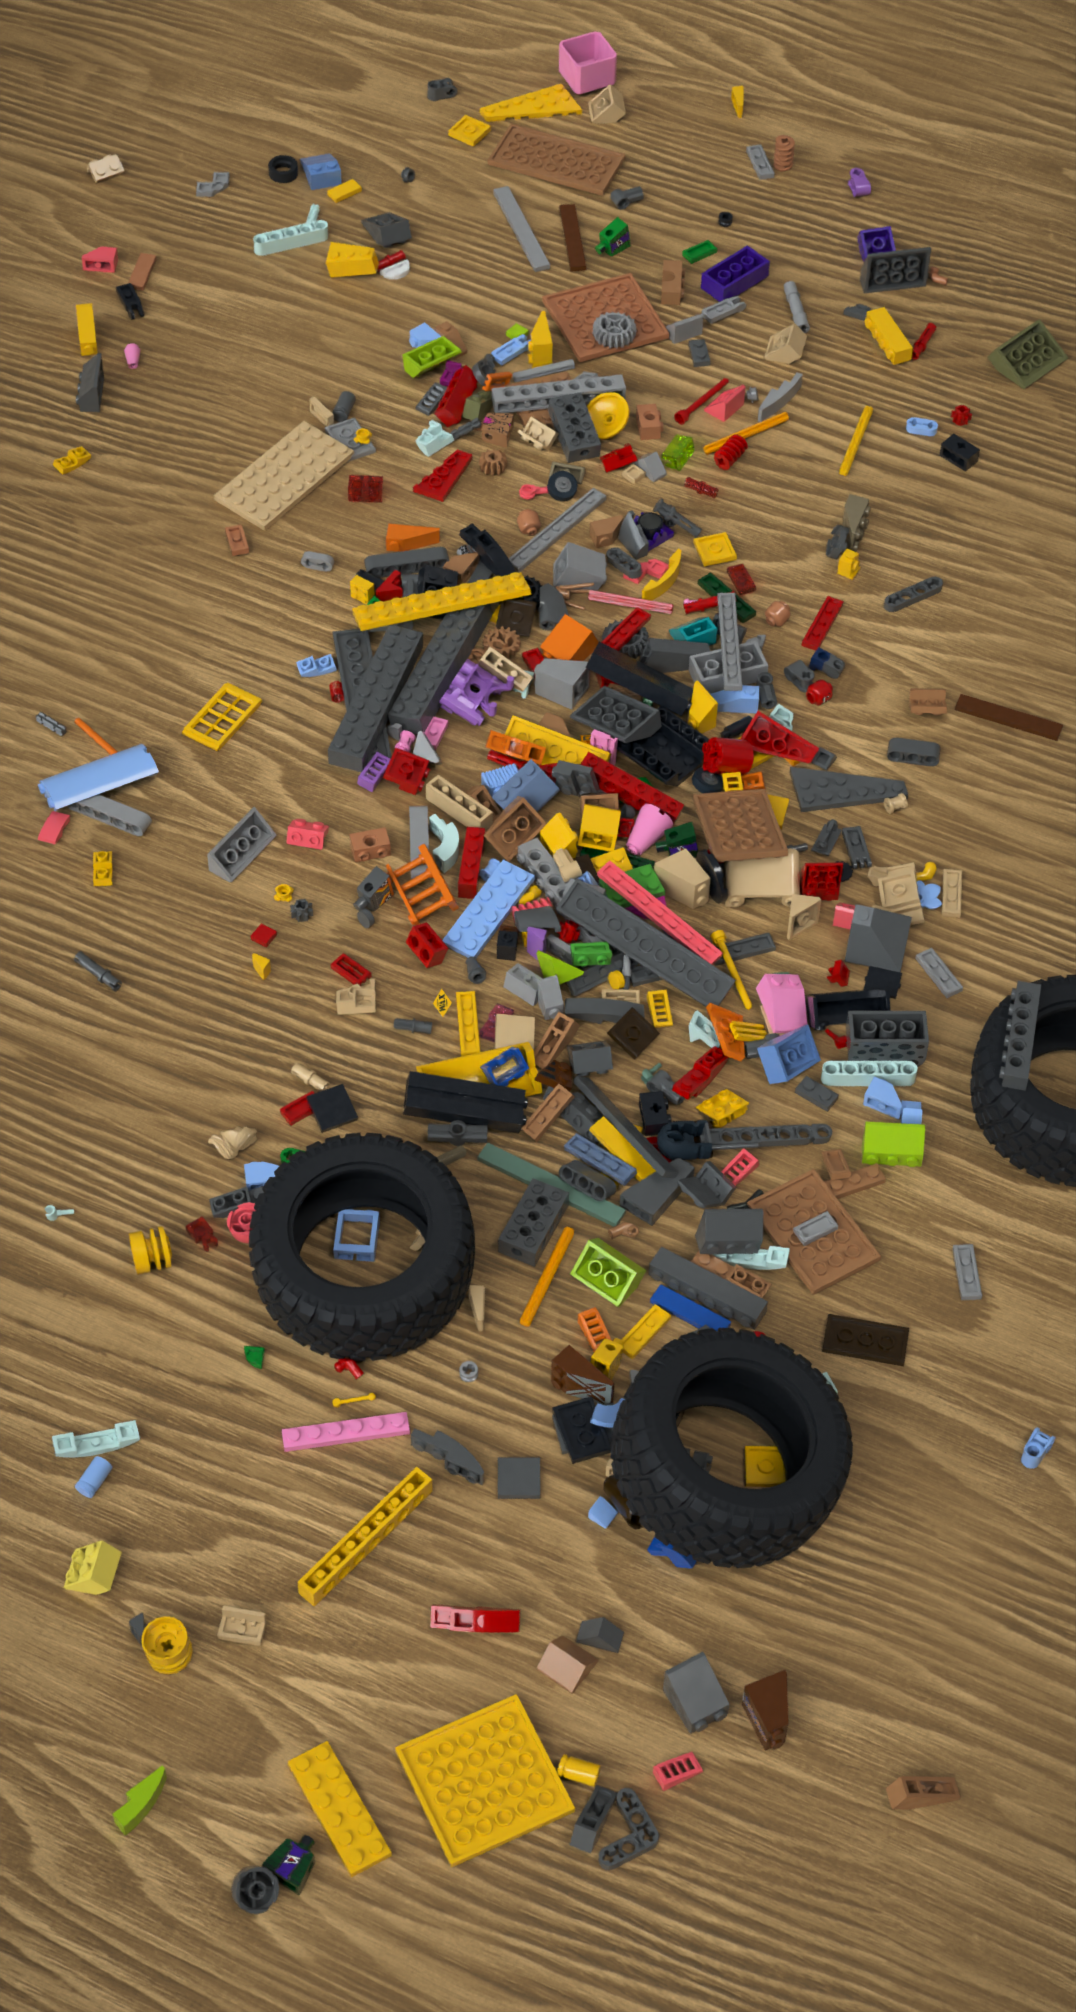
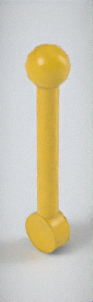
(337, 1402)

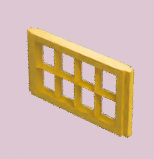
(204, 739)

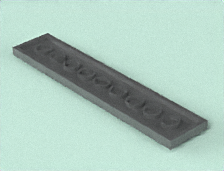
(353, 660)
(645, 944)

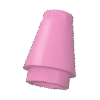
(132, 355)

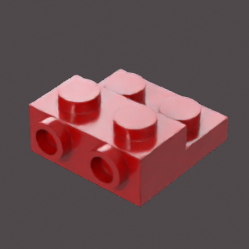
(407, 771)

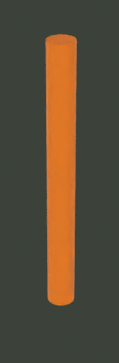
(96, 737)

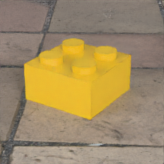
(361, 589)

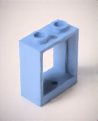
(363, 1252)

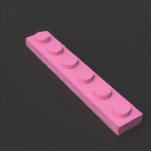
(345, 1431)

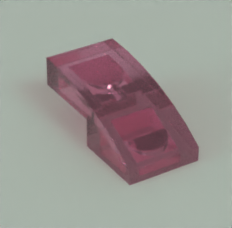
(488, 1029)

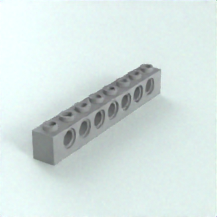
(537, 395)
(548, 878)

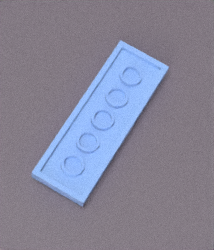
(488, 909)

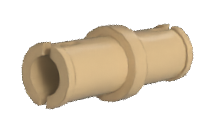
(309, 1077)

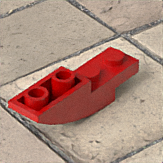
(702, 1074)
(475, 1619)

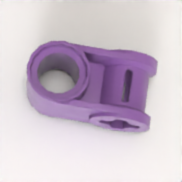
(858, 183)

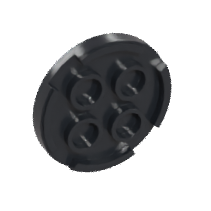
(713, 869)

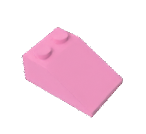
(783, 1001)

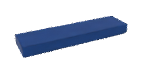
(687, 1309)

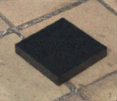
(332, 1108)

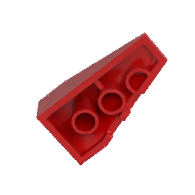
(776, 740)

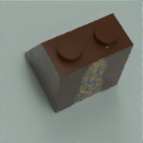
(768, 1709)

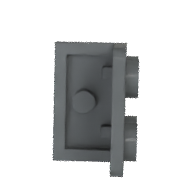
(709, 1187)

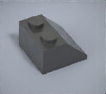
(590, 1057)

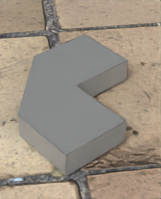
(209, 189)

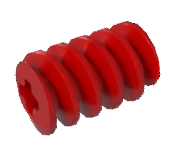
(730, 452)

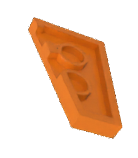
(720, 1020)

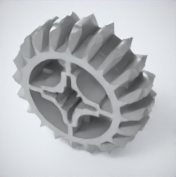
(614, 330)

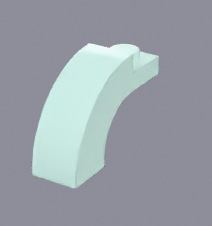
(448, 851)

